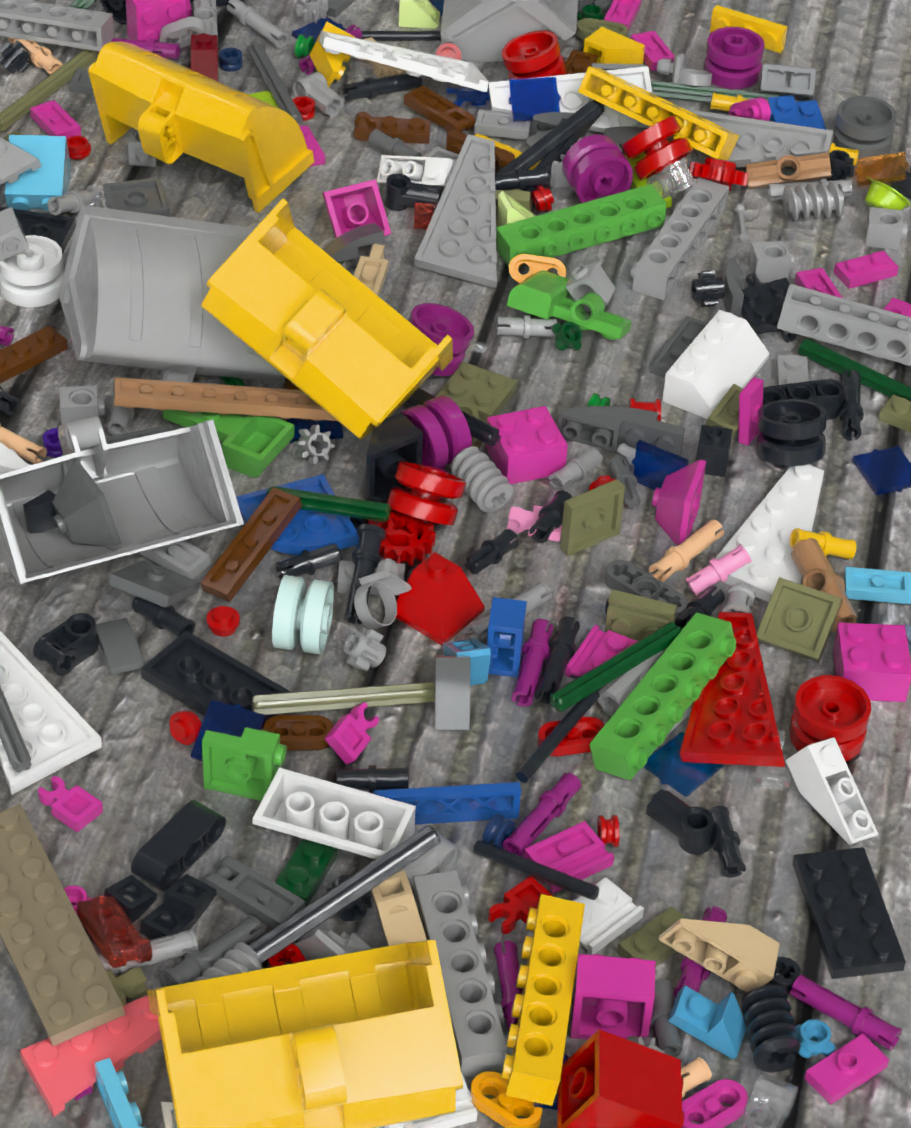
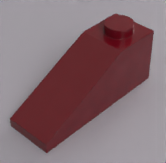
(205, 55)

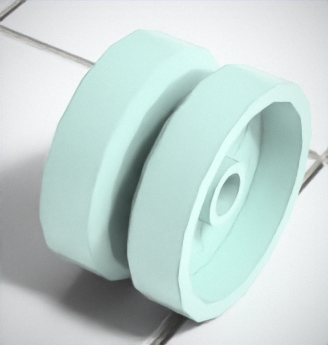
(303, 614)

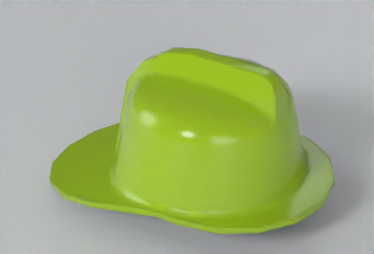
(884, 196)

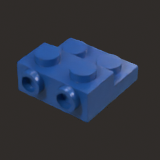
(800, 113)

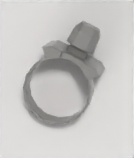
(683, 76)
(388, 585)

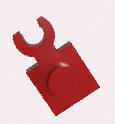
(517, 904)

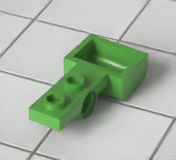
(547, 296)
(247, 441)

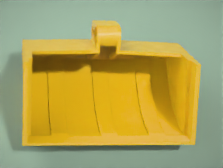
(197, 116)
(321, 325)
(313, 1043)

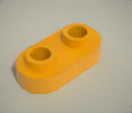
(535, 264)
(502, 1108)

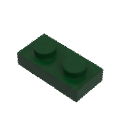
(307, 868)

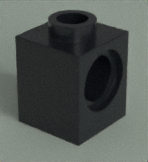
(714, 449)

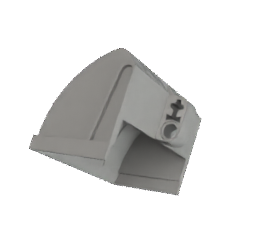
(486, 26)
(139, 291)
(148, 483)

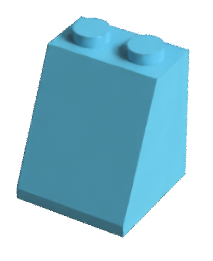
(48, 181)

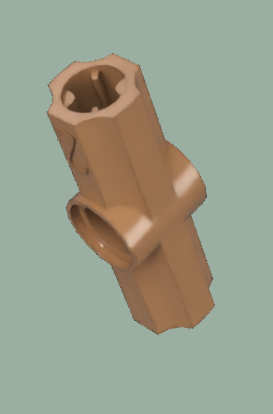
(807, 169)
(817, 571)

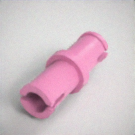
(718, 570)

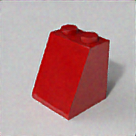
(619, 1086)

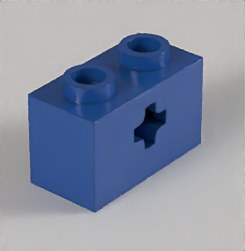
(506, 636)

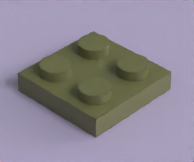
(481, 388)
(592, 517)
(799, 619)

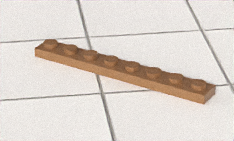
(216, 399)

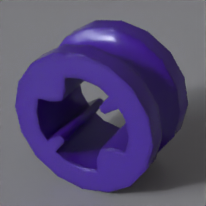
(52, 443)

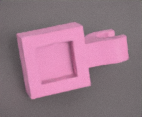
(522, 519)

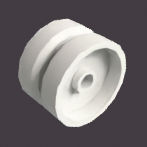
(33, 275)

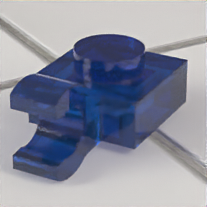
(474, 96)

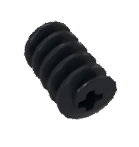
(770, 1028)

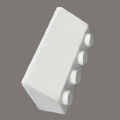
(717, 358)
(334, 814)

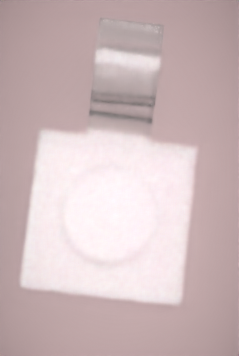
(774, 777)

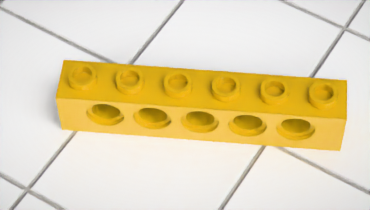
(651, 109)
(545, 1000)

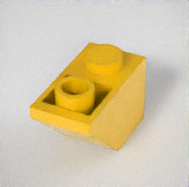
(614, 48)
(328, 63)

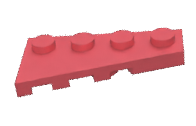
(70, 1066)

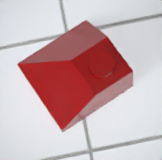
(439, 600)

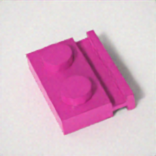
(595, 650)
(573, 852)

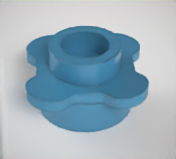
(816, 1031)

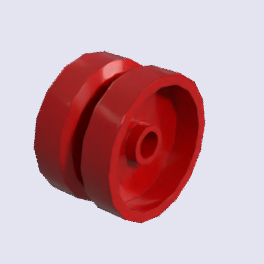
(533, 56)
(656, 146)
(425, 498)
(830, 709)

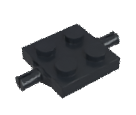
(764, 305)

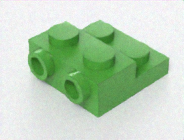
(243, 763)

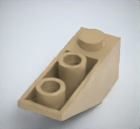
(398, 910)
(727, 949)

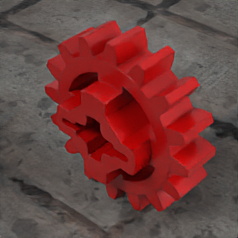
(719, 172)
(402, 535)

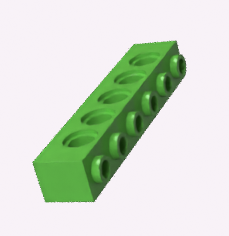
(583, 224)
(662, 696)

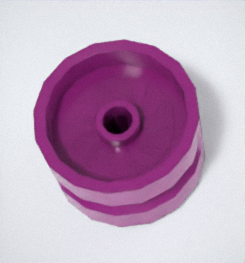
(734, 57)
(596, 168)
(439, 321)
(443, 430)

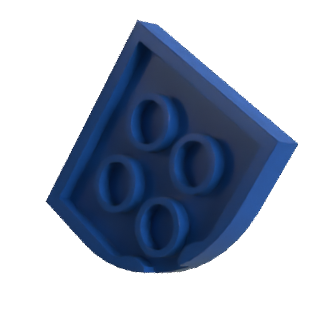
(308, 528)

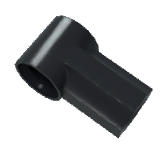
(403, 193)
(688, 823)

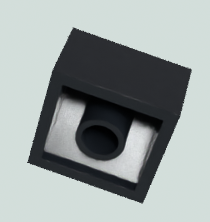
(391, 442)

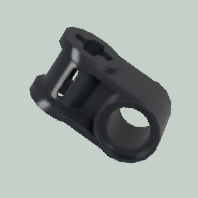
(70, 643)

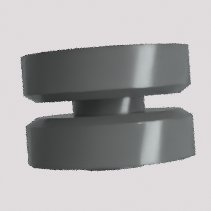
(865, 125)

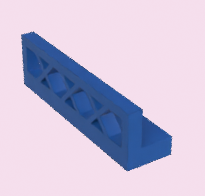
(460, 802)

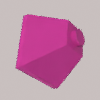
(356, 207)
(680, 501)

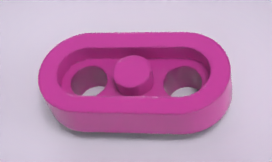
(753, 108)
(707, 1108)

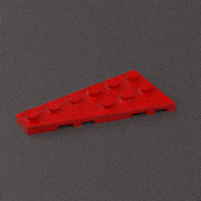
(735, 712)

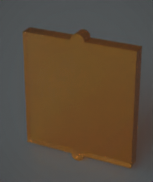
(882, 168)

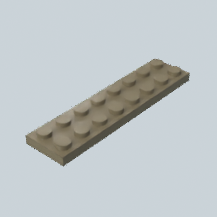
(48, 938)

